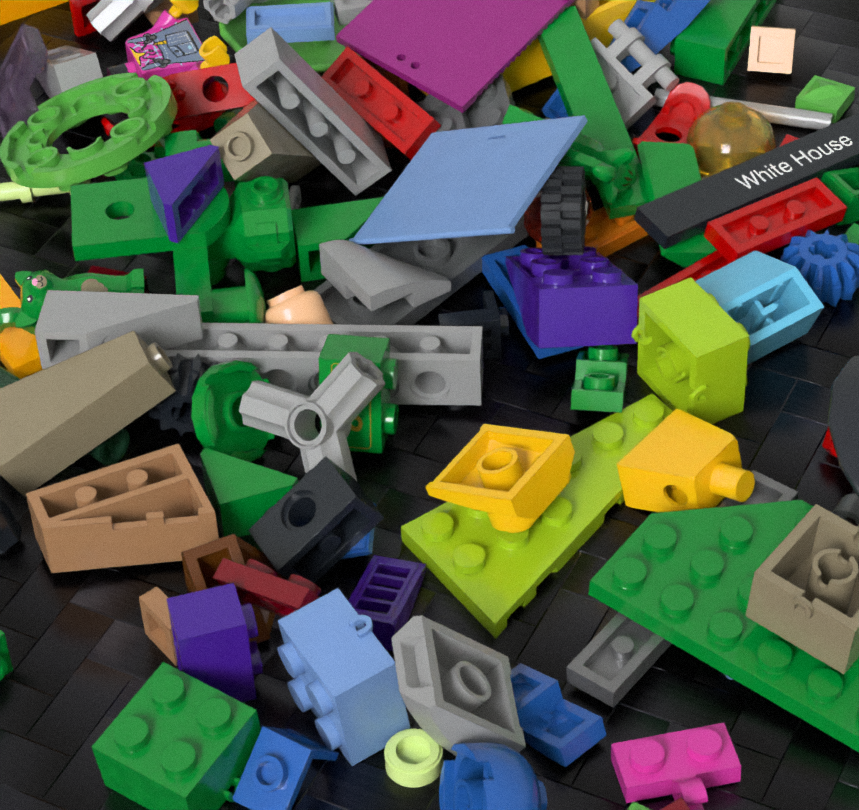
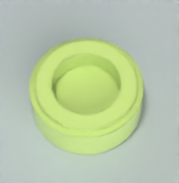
(413, 758)

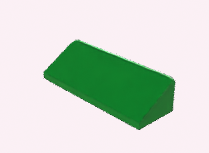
(666, 170)

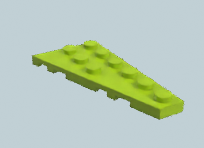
(500, 570)

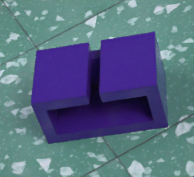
(213, 640)

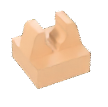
(771, 49)

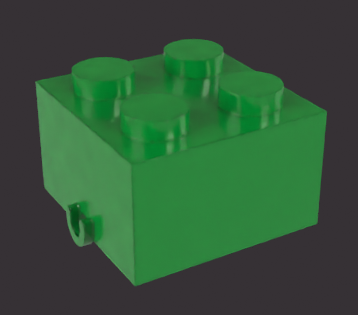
(177, 744)

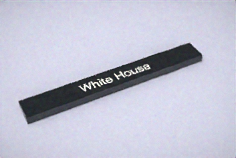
(692, 207)

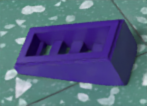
(399, 611)

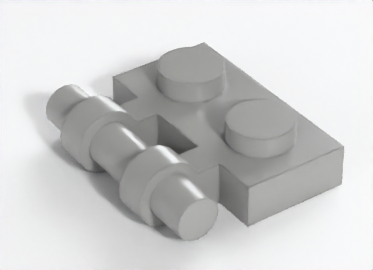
(627, 89)

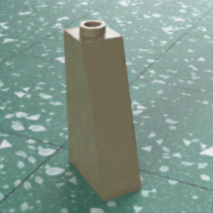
(259, 146)
(77, 406)

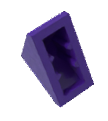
(184, 187)

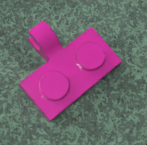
(676, 764)

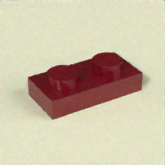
(264, 589)

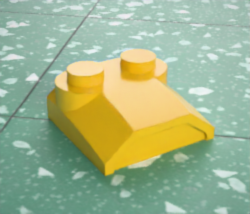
(507, 475)

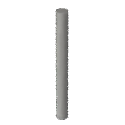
(772, 113)

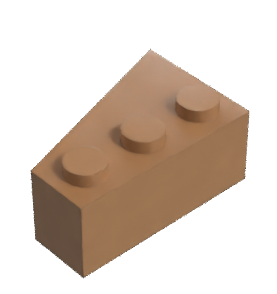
(123, 514)

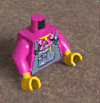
(171, 47)

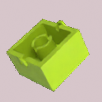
(692, 352)

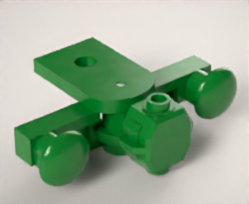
(248, 226)

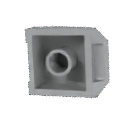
(455, 686)

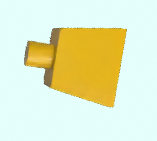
(684, 467)

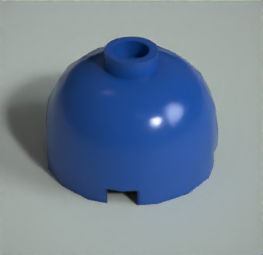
(489, 779)

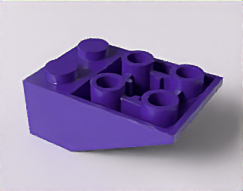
(573, 298)

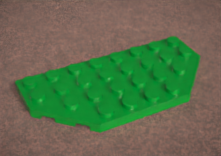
(692, 583)

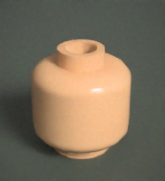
(297, 308)

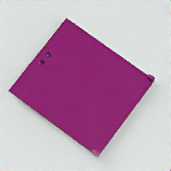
(448, 44)

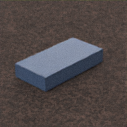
(292, 21)

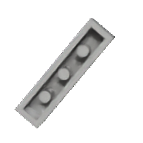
(312, 111)

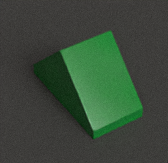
(241, 490)

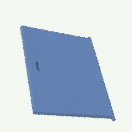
(470, 182)

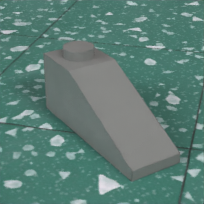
(68, 68)

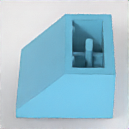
(766, 299)

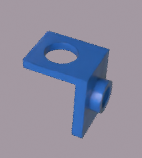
(278, 769)

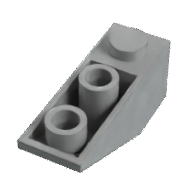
(85, 319)

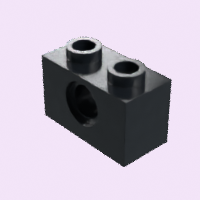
(316, 522)

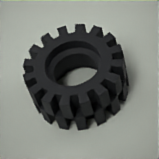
(564, 211)

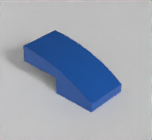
(549, 721)

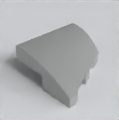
(377, 277)

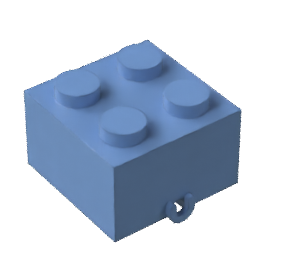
(342, 676)

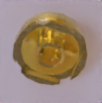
(729, 136)

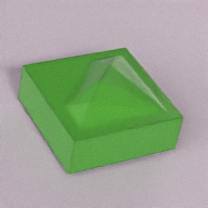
(826, 97)

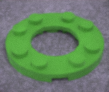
(35, 164)

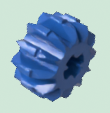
(826, 264)

